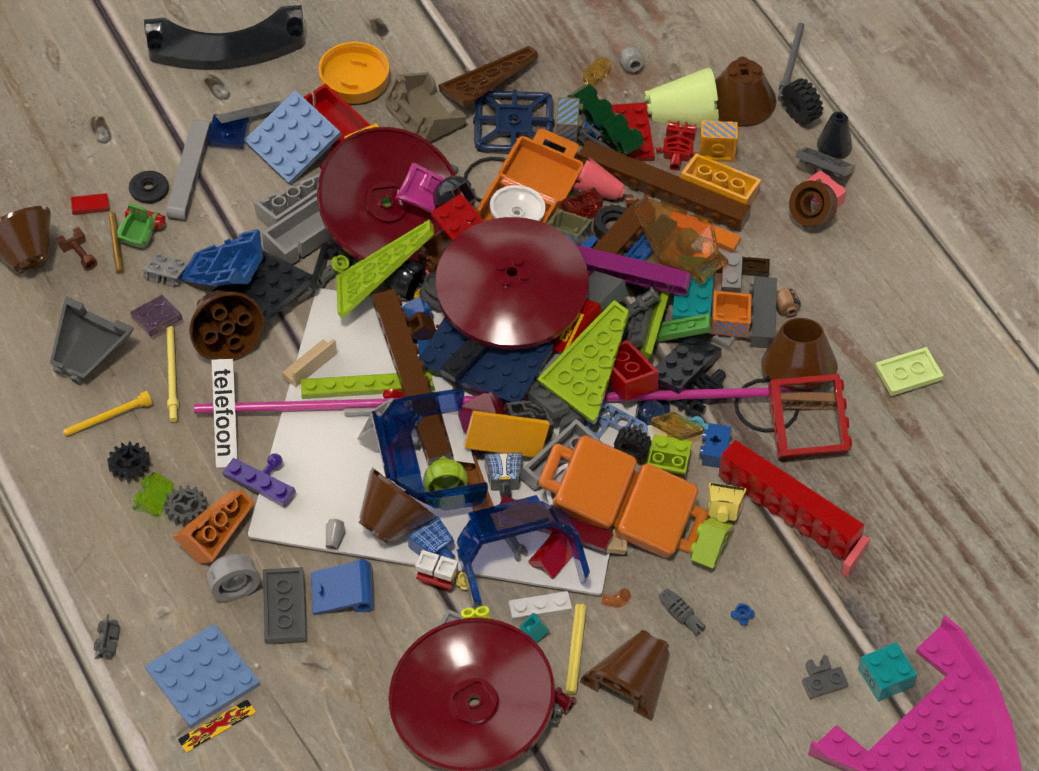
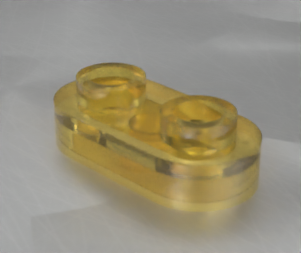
(597, 71)

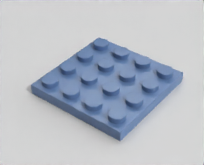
(293, 137)
(202, 676)

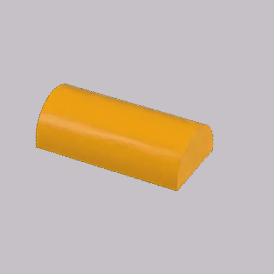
(721, 179)

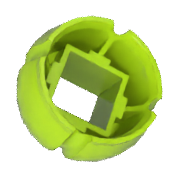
(455, 474)

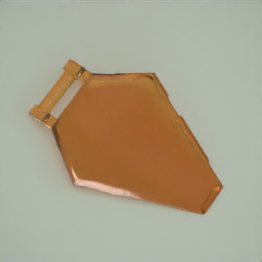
(680, 238)

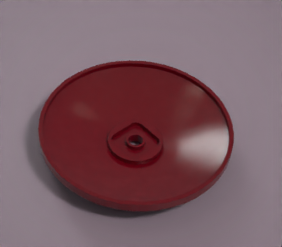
(363, 173)
(512, 309)
(467, 662)

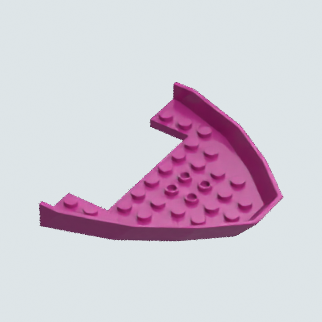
(951, 729)

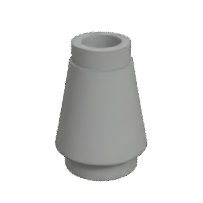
(334, 532)

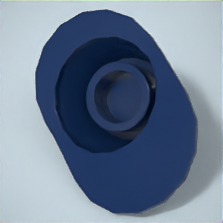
(651, 409)

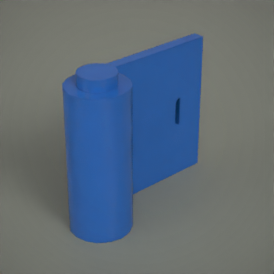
(343, 587)

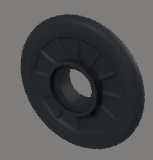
(159, 188)

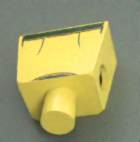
(725, 501)

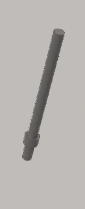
(792, 57)

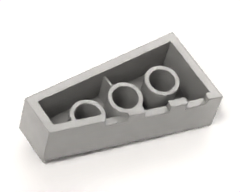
(282, 204)
(568, 437)

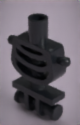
(703, 381)

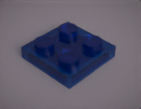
(228, 134)

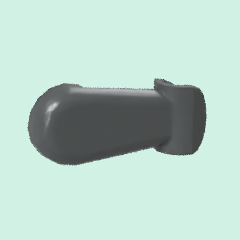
(516, 547)

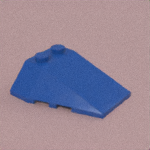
(227, 264)

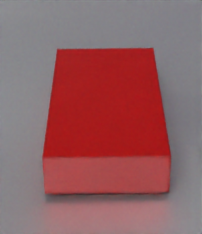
(89, 203)

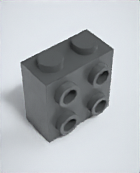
(606, 289)

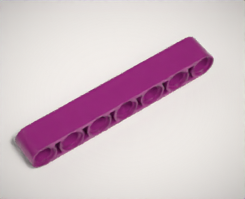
(637, 271)

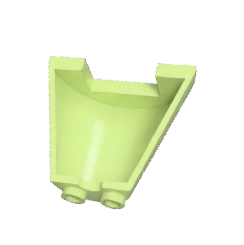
(685, 99)

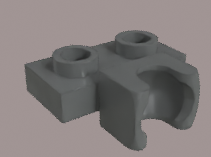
(823, 679)

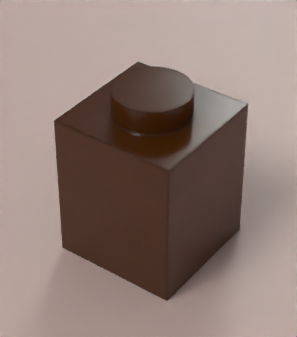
(422, 326)

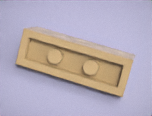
(310, 362)

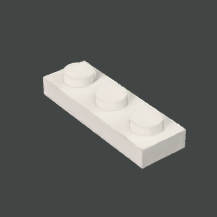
(540, 605)

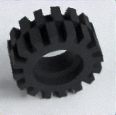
(633, 442)

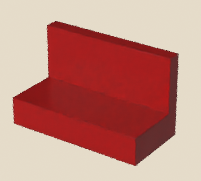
(552, 554)

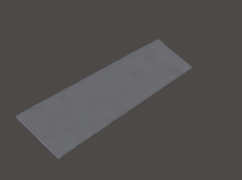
(248, 112)

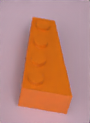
(212, 529)

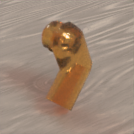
(618, 599)

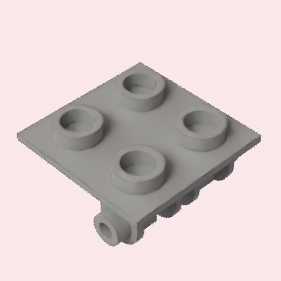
(166, 268)

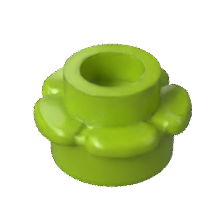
(342, 260)

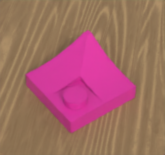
(419, 187)

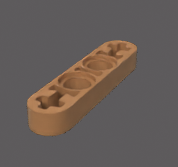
(807, 400)

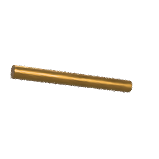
(115, 243)

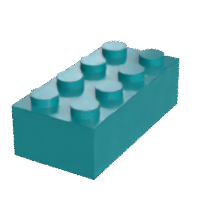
(696, 301)

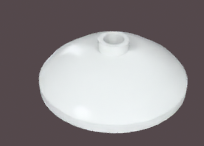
(517, 202)

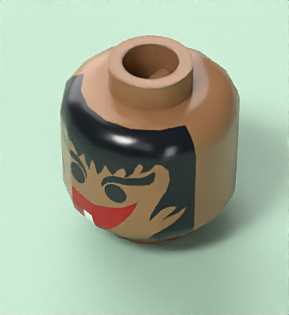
(787, 301)

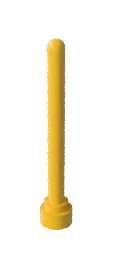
(142, 400)

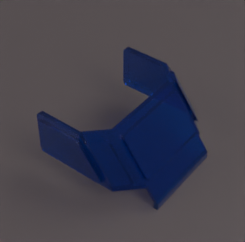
(399, 455)
(509, 521)

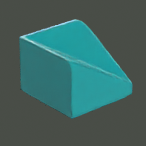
(534, 627)

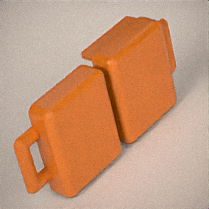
(539, 168)
(606, 491)

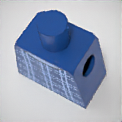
(432, 538)

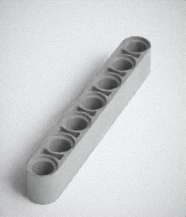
(188, 170)

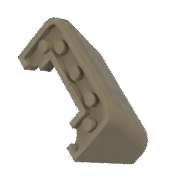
(418, 109)

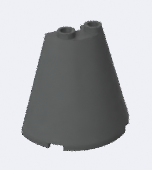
(84, 340)

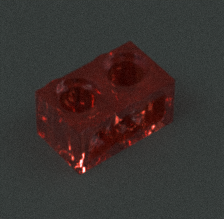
(584, 203)

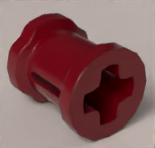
(564, 700)

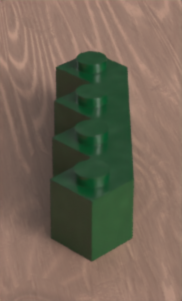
(613, 126)

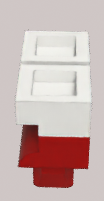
(436, 571)

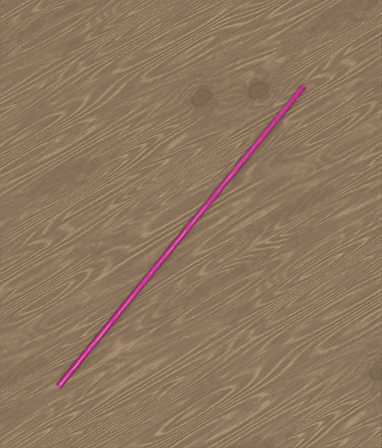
(373, 403)

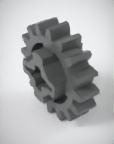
(185, 504)

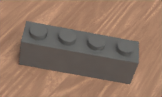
(763, 311)

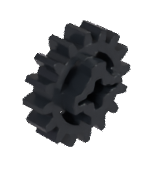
(129, 461)

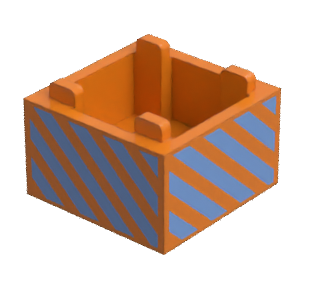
(731, 314)

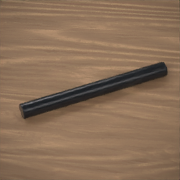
(319, 265)

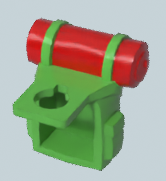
(138, 226)

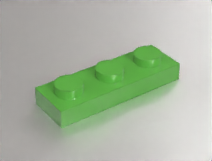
(684, 327)

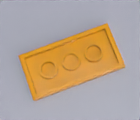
(506, 434)

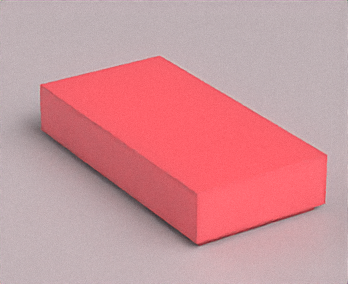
(855, 555)

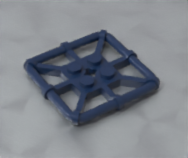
(506, 113)

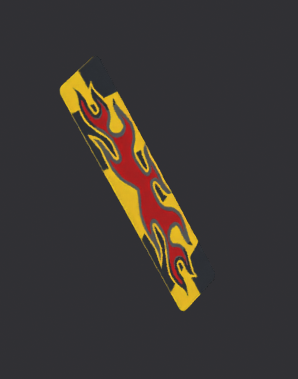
(216, 725)

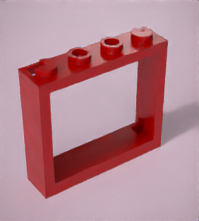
(778, 418)

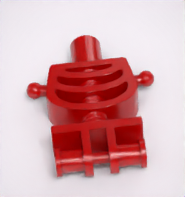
(678, 143)

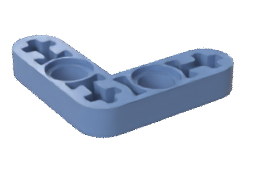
(606, 421)

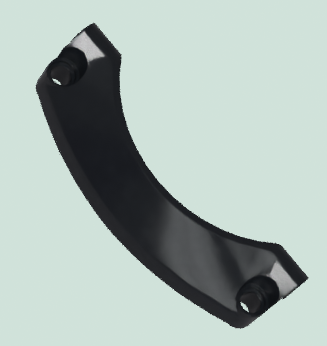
(193, 49)

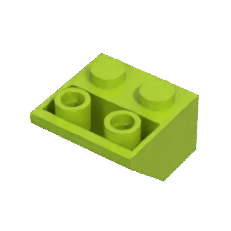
(670, 454)

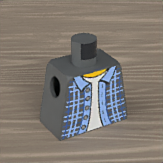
(503, 472)

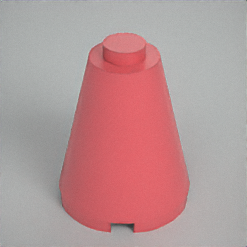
(596, 176)

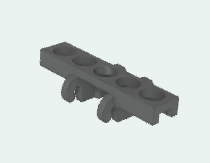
(586, 135)

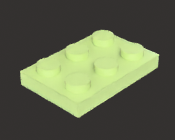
(908, 371)

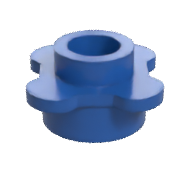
(745, 609)

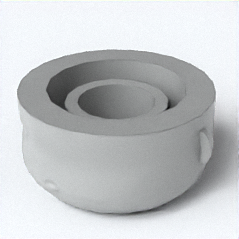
(232, 577)

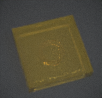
(677, 426)

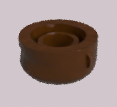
(801, 200)

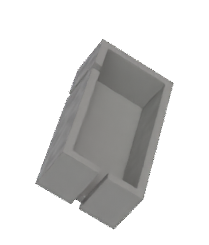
(296, 233)

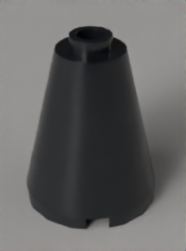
(836, 136)

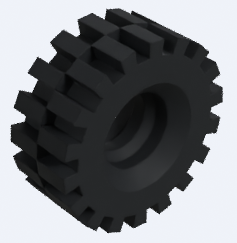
(802, 101)

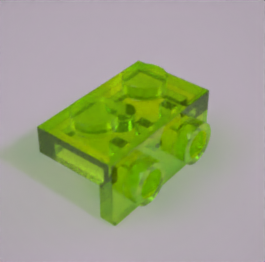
(152, 493)

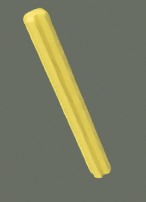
(575, 649)

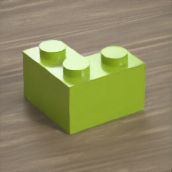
(711, 540)

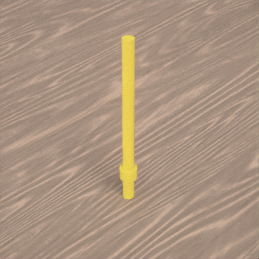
(172, 402)

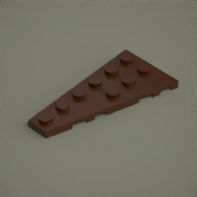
(477, 82)

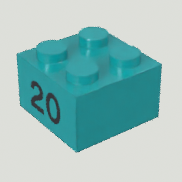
(887, 671)

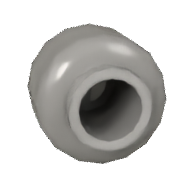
(632, 59)

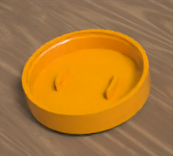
(355, 71)

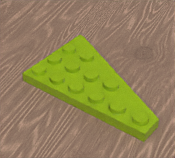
(368, 274)
(586, 365)

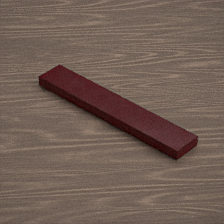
(589, 534)

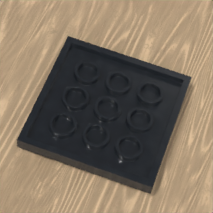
(273, 285)

